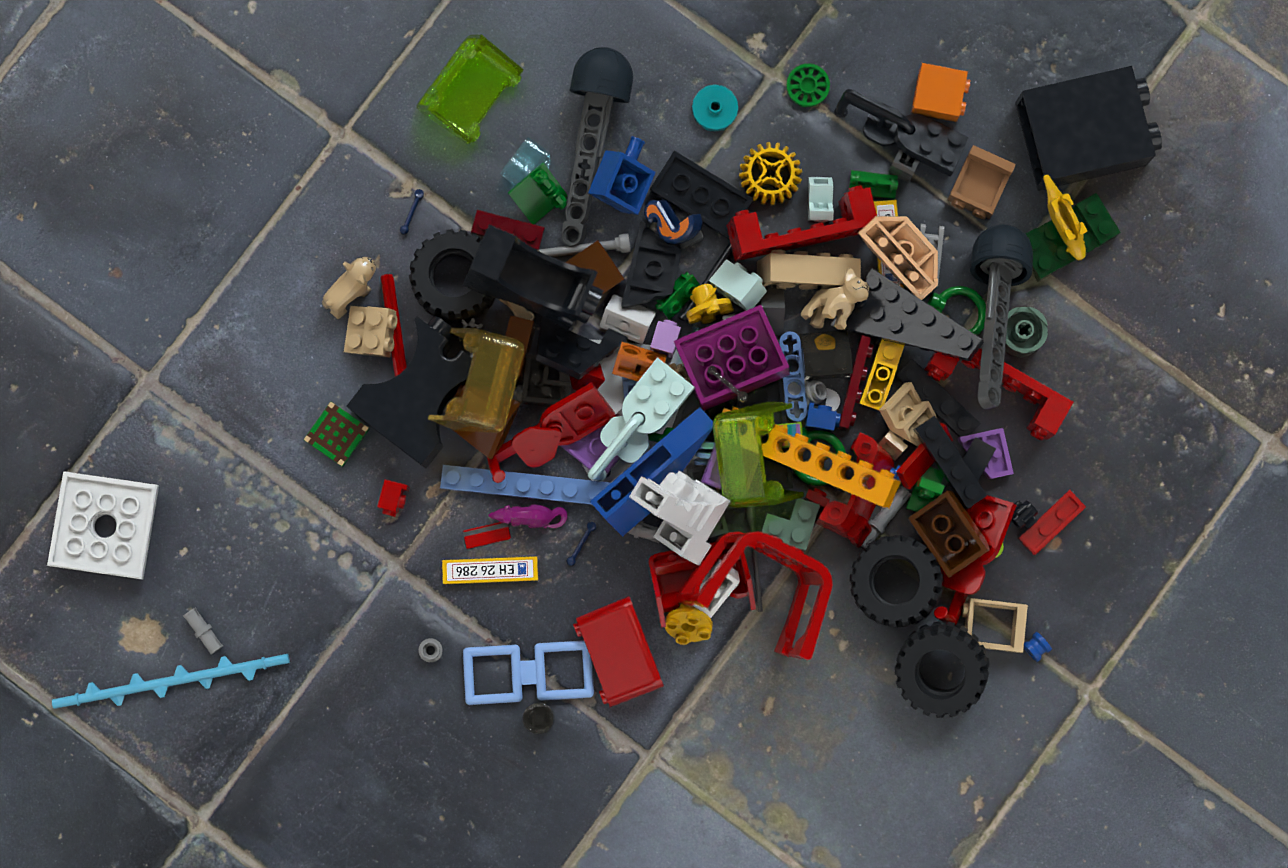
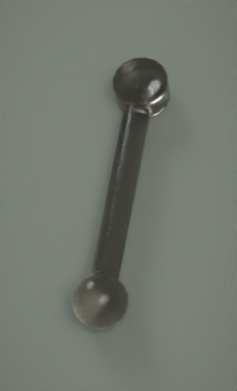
(742, 396)

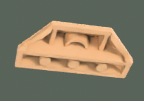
(903, 252)

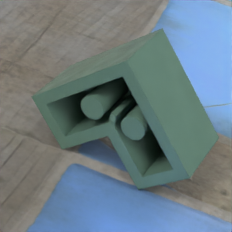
(798, 528)

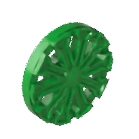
(808, 85)

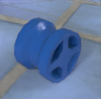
(1037, 647)

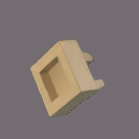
(893, 444)

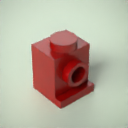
(392, 497)

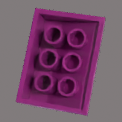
(742, 352)

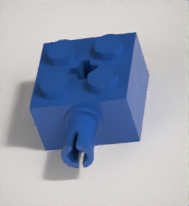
(622, 179)

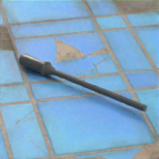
(751, 518)

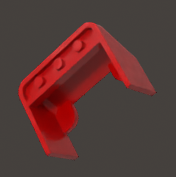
(672, 571)

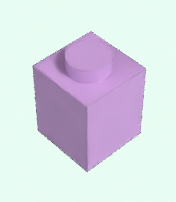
(664, 338)

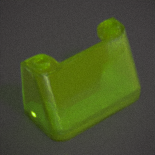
(469, 87)

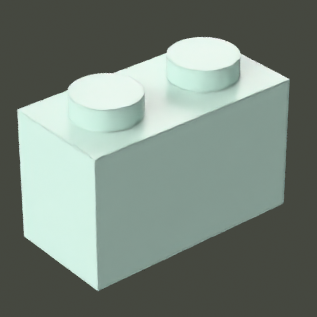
(738, 285)

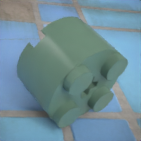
(1035, 335)

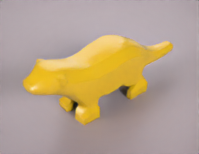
(1065, 219)

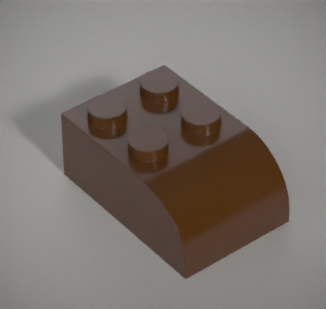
(949, 533)

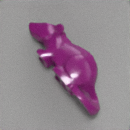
(533, 516)

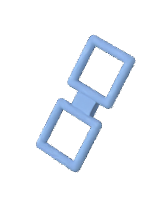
(527, 673)

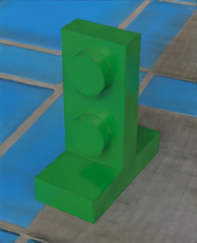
(925, 490)

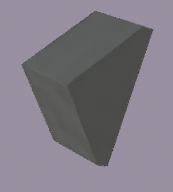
(903, 166)
(774, 308)

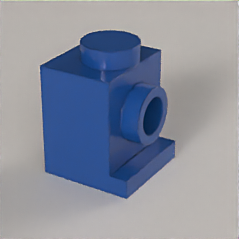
(821, 418)

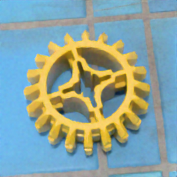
(764, 165)

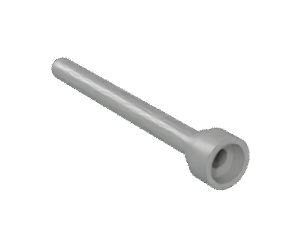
(620, 244)

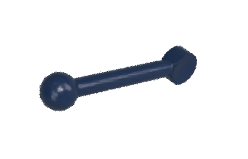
(419, 194)
(591, 526)

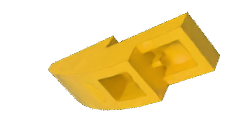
(881, 374)

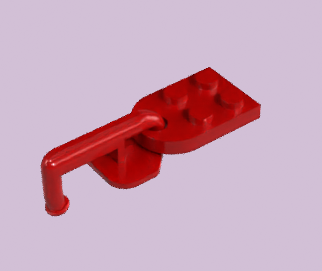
(559, 425)
(992, 519)

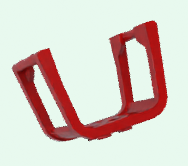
(786, 555)

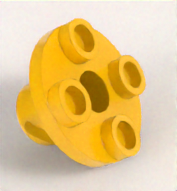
(707, 305)
(688, 625)

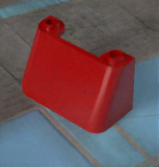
(841, 517)
(619, 652)

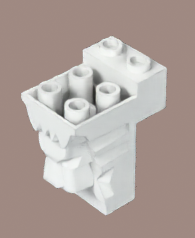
(687, 512)

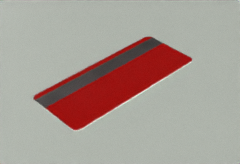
(486, 534)

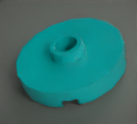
(715, 119)

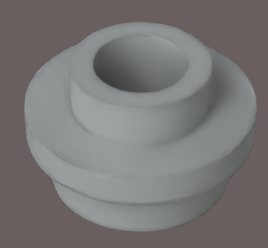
(816, 391)
(438, 650)

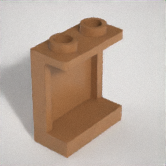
(980, 182)

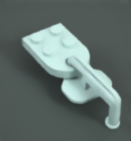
(656, 396)

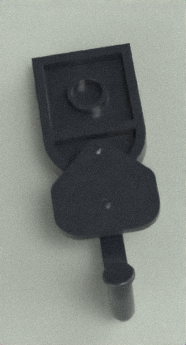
(912, 133)

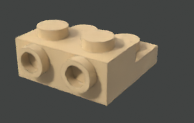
(370, 331)

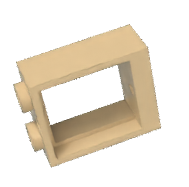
(1018, 625)

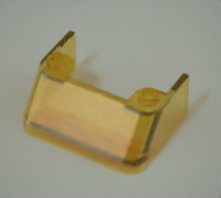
(488, 383)

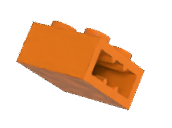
(940, 92)

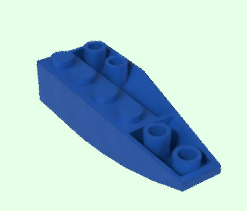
(667, 456)

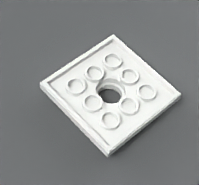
(74, 536)

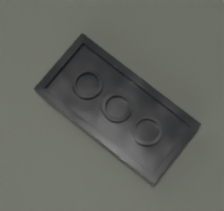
(699, 192)

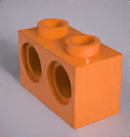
(634, 361)

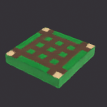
(336, 434)

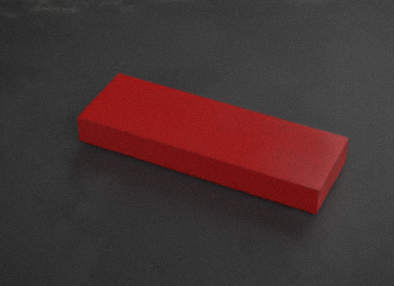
(917, 464)
(1052, 522)

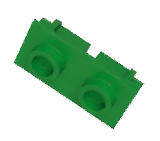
(880, 184)
(683, 290)

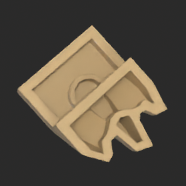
(906, 412)

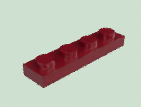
(859, 373)

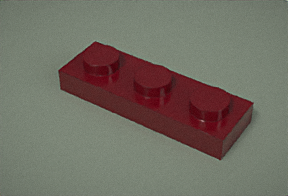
(527, 232)

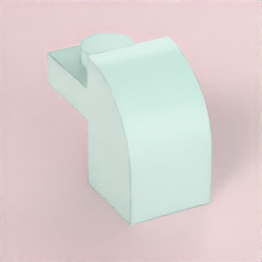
(820, 199)

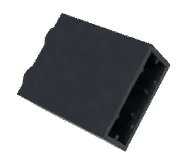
(1088, 127)

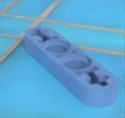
(794, 377)

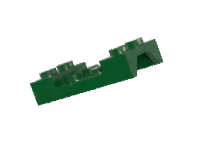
(1050, 249)

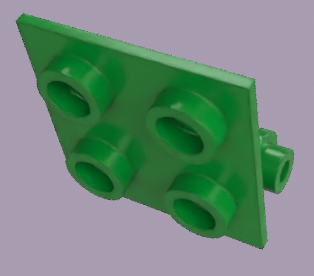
(538, 194)

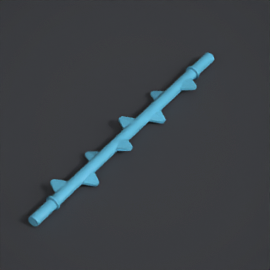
(161, 685)

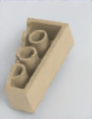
(806, 270)

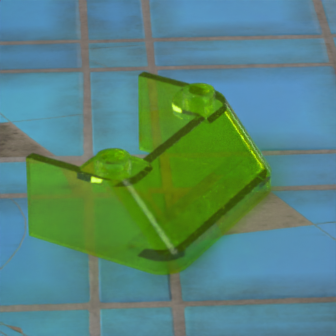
(742, 459)

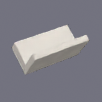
(629, 321)

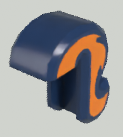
(668, 225)

